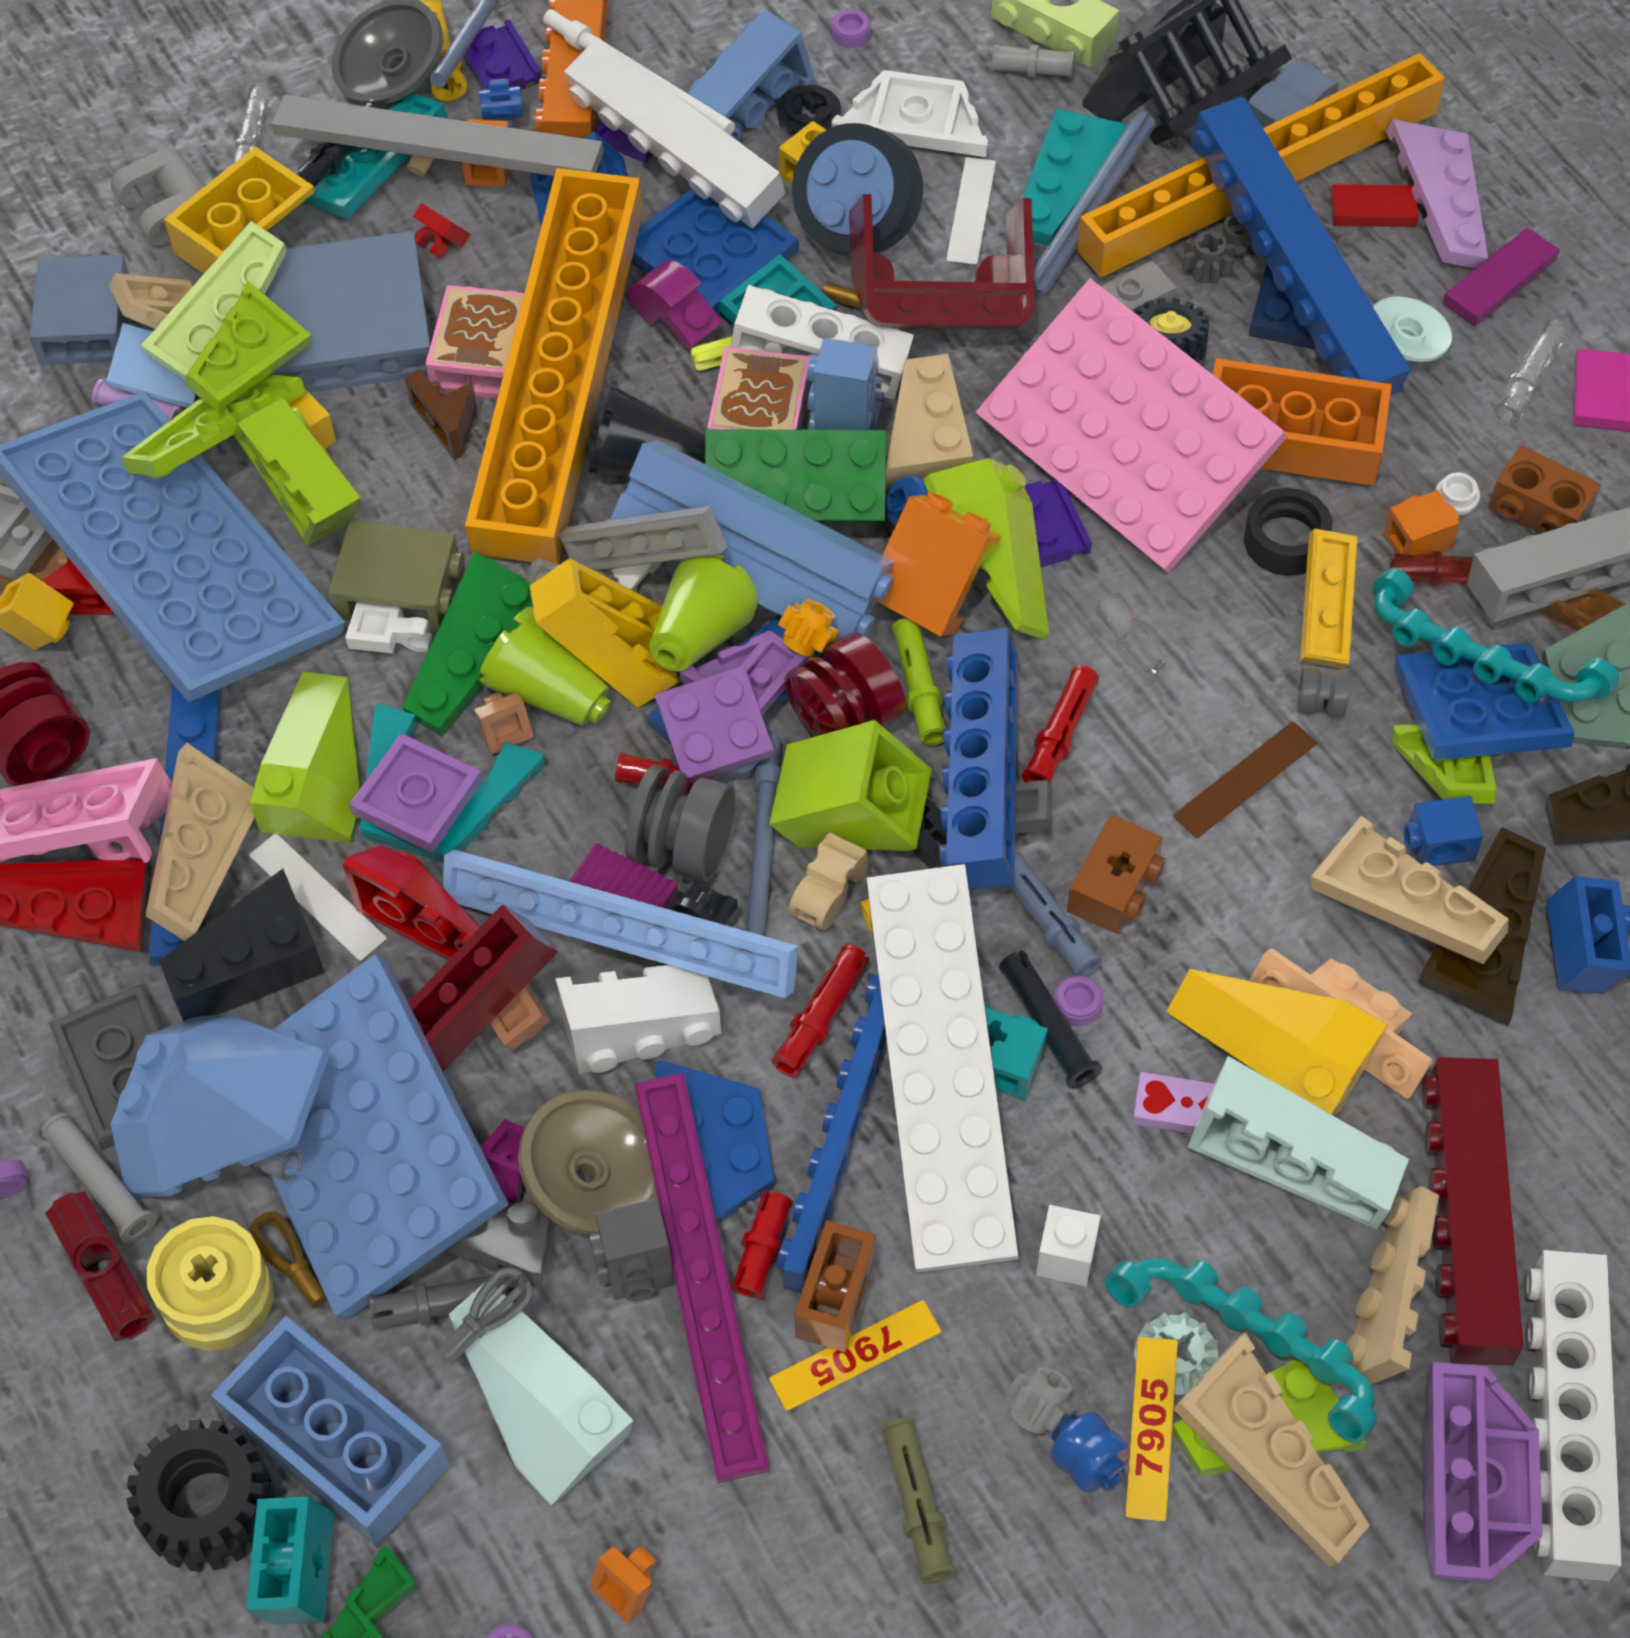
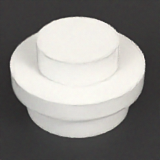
(1460, 492)

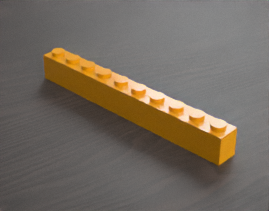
(1305, 141)

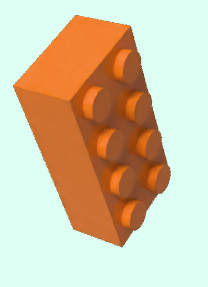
(1329, 420)

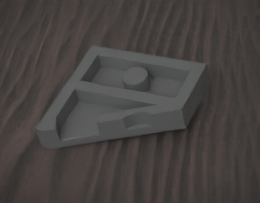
(510, 1238)

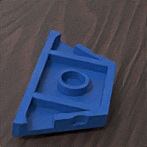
(729, 1136)

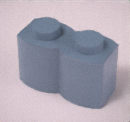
(1290, 92)

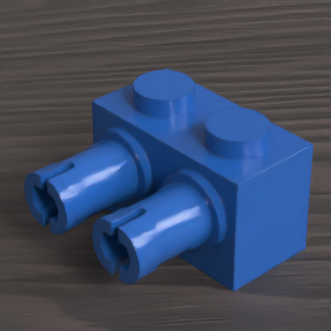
(1589, 934)

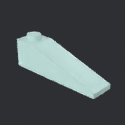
(543, 1402)

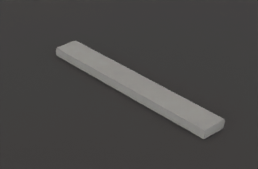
(434, 137)

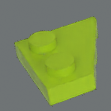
(1447, 777)

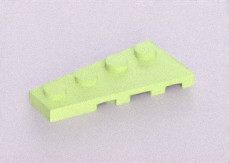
(200, 313)

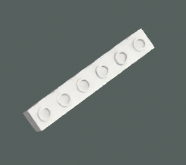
(1582, 1284)

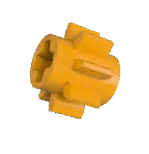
(808, 627)

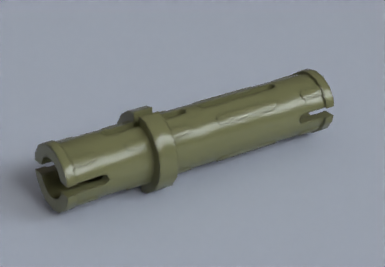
(933, 1558)

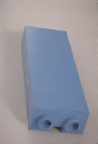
(777, 546)

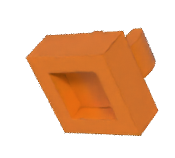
(623, 1581)

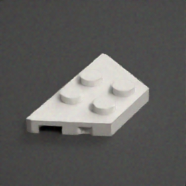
(920, 112)

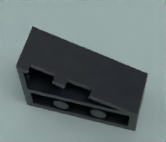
(243, 953)

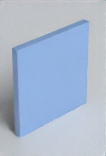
(138, 372)

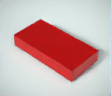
(1373, 205)

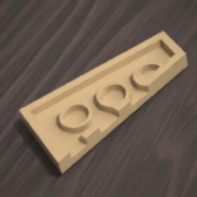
(198, 842)

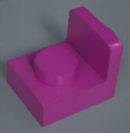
(502, 1156)

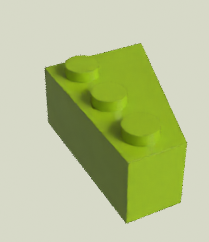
(297, 471)

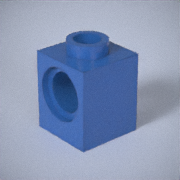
(1443, 831)

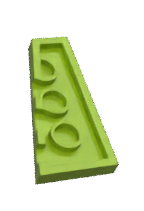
(202, 427)

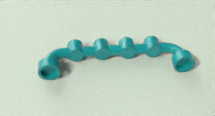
(1395, 587)
(1351, 1415)

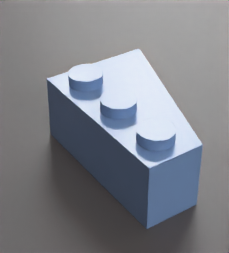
(844, 386)

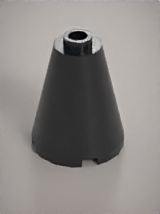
(631, 423)

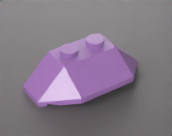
(1477, 1475)

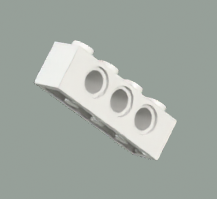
(798, 327)

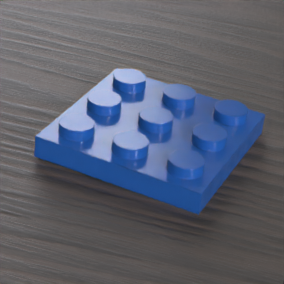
(710, 245)
(1477, 718)

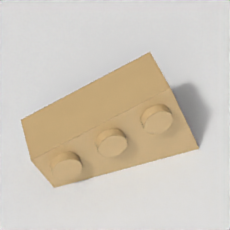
(928, 422)

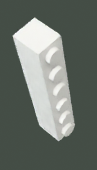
(674, 133)

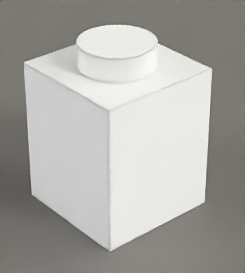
(1067, 1245)

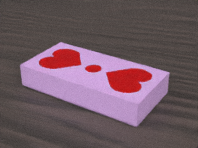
(1169, 1102)

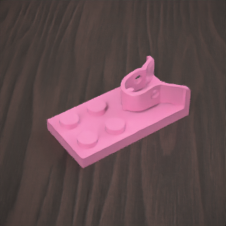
(87, 810)

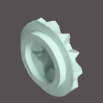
(1201, 1349)

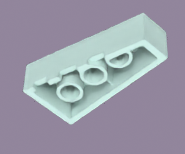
(1296, 1146)

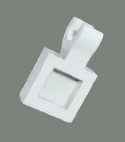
(381, 626)

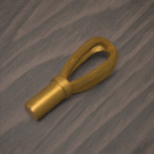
(299, 1269)

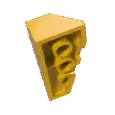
(1287, 1035)

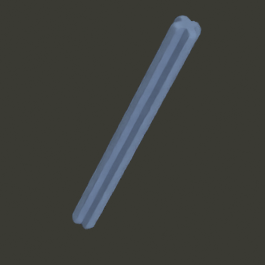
(1094, 196)

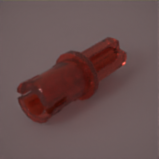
(1433, 567)

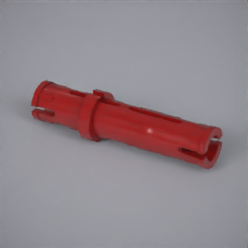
(1054, 741)
(811, 1025)

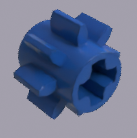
(501, 102)

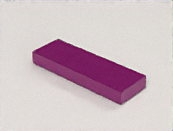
(1501, 276)

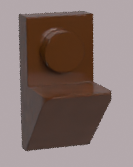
(445, 415)

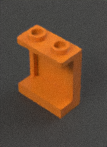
(935, 561)

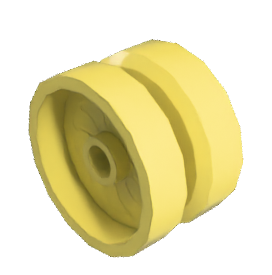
(210, 1283)

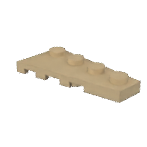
(1394, 887)
(1396, 1279)
(1254, 1432)

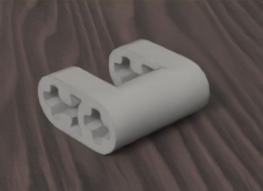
(170, 177)

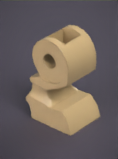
(825, 887)

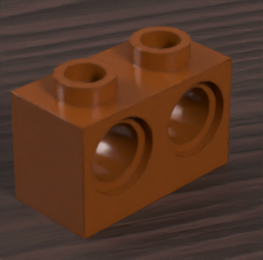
(1542, 492)

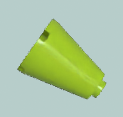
(701, 610)
(544, 673)

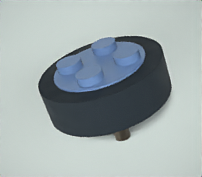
(850, 163)

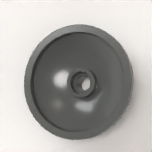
(387, 51)

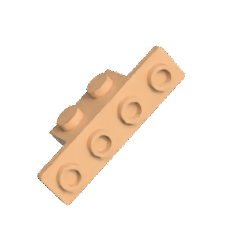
(1394, 1059)

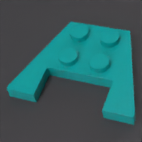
(509, 772)

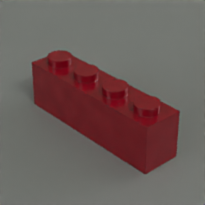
(479, 982)

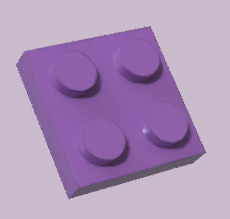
(714, 724)
(416, 792)

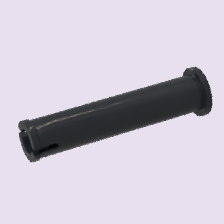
(1045, 1011)

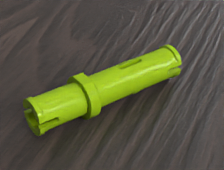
(923, 696)

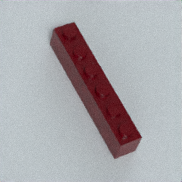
(1474, 1212)

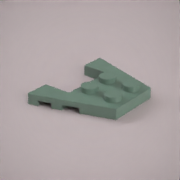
(1604, 720)

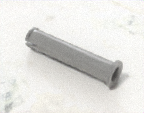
(98, 1178)

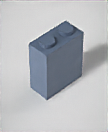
(75, 309)

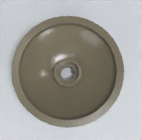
(589, 1135)

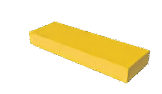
(1328, 599)

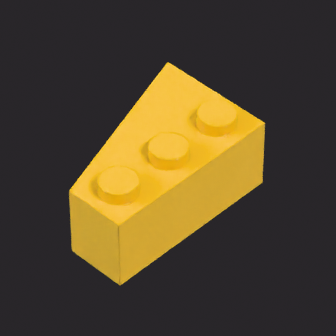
(603, 628)

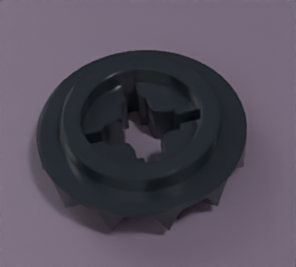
(815, 99)

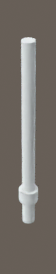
(581, 37)

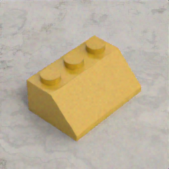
(247, 191)

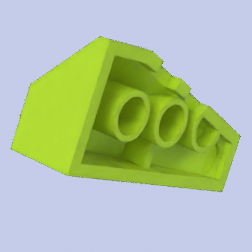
(1013, 564)
(310, 765)

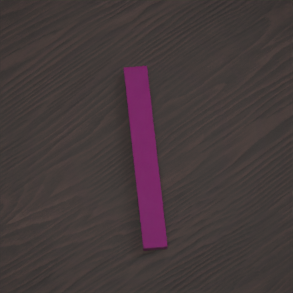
(701, 1279)

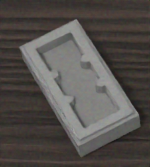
(1141, 285)

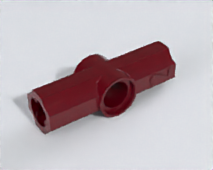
(112, 1288)

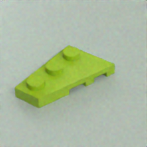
(245, 349)
(1306, 1400)

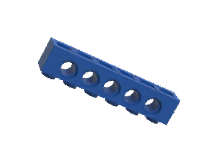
(981, 758)

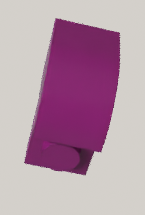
(672, 295)

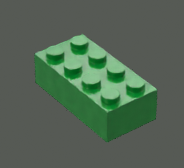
(819, 473)

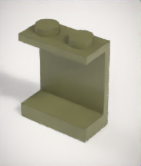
(396, 569)

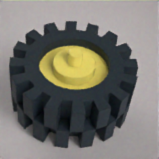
(1179, 324)

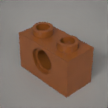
(835, 1286)

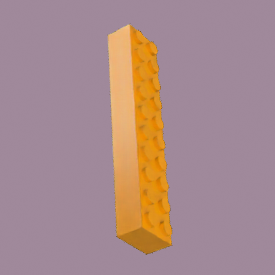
(555, 367)

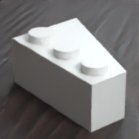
(636, 1015)

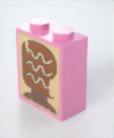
(473, 339)
(760, 391)

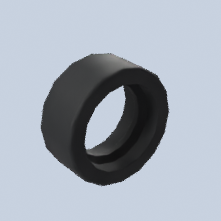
(1289, 504)

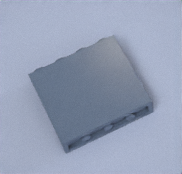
(359, 306)

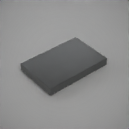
(101, 1051)

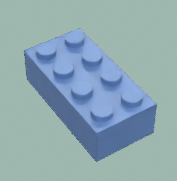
(331, 1430)

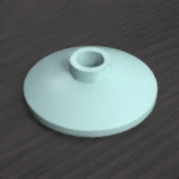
(1415, 328)

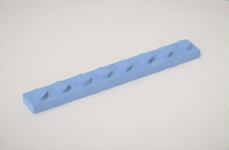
(623, 923)

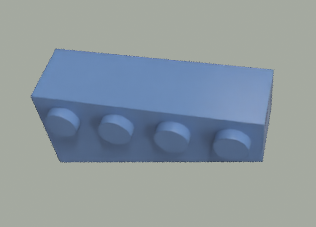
(755, 72)

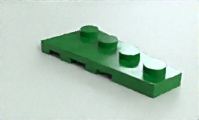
(476, 617)

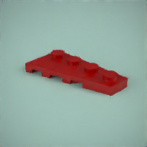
(77, 900)

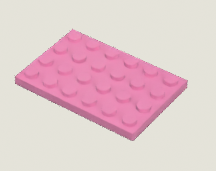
(1131, 425)

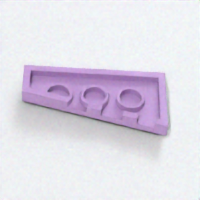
(1446, 188)

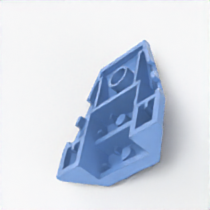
(210, 1099)

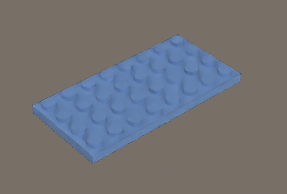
(169, 551)

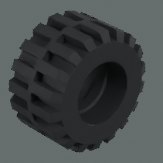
(174, 1464)

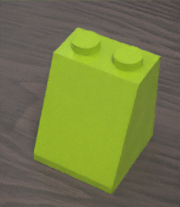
(854, 786)

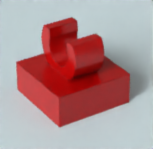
(438, 228)

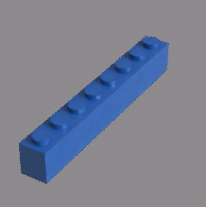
(1296, 246)

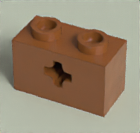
(1099, 892)

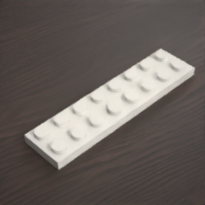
(941, 1069)

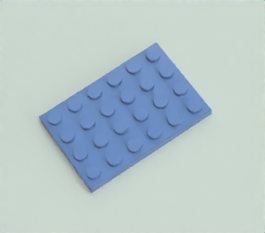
(384, 1145)

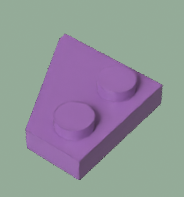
(765, 663)

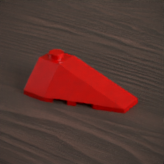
(407, 900)

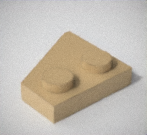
(147, 297)

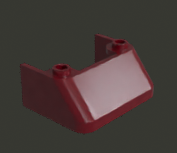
(996, 300)

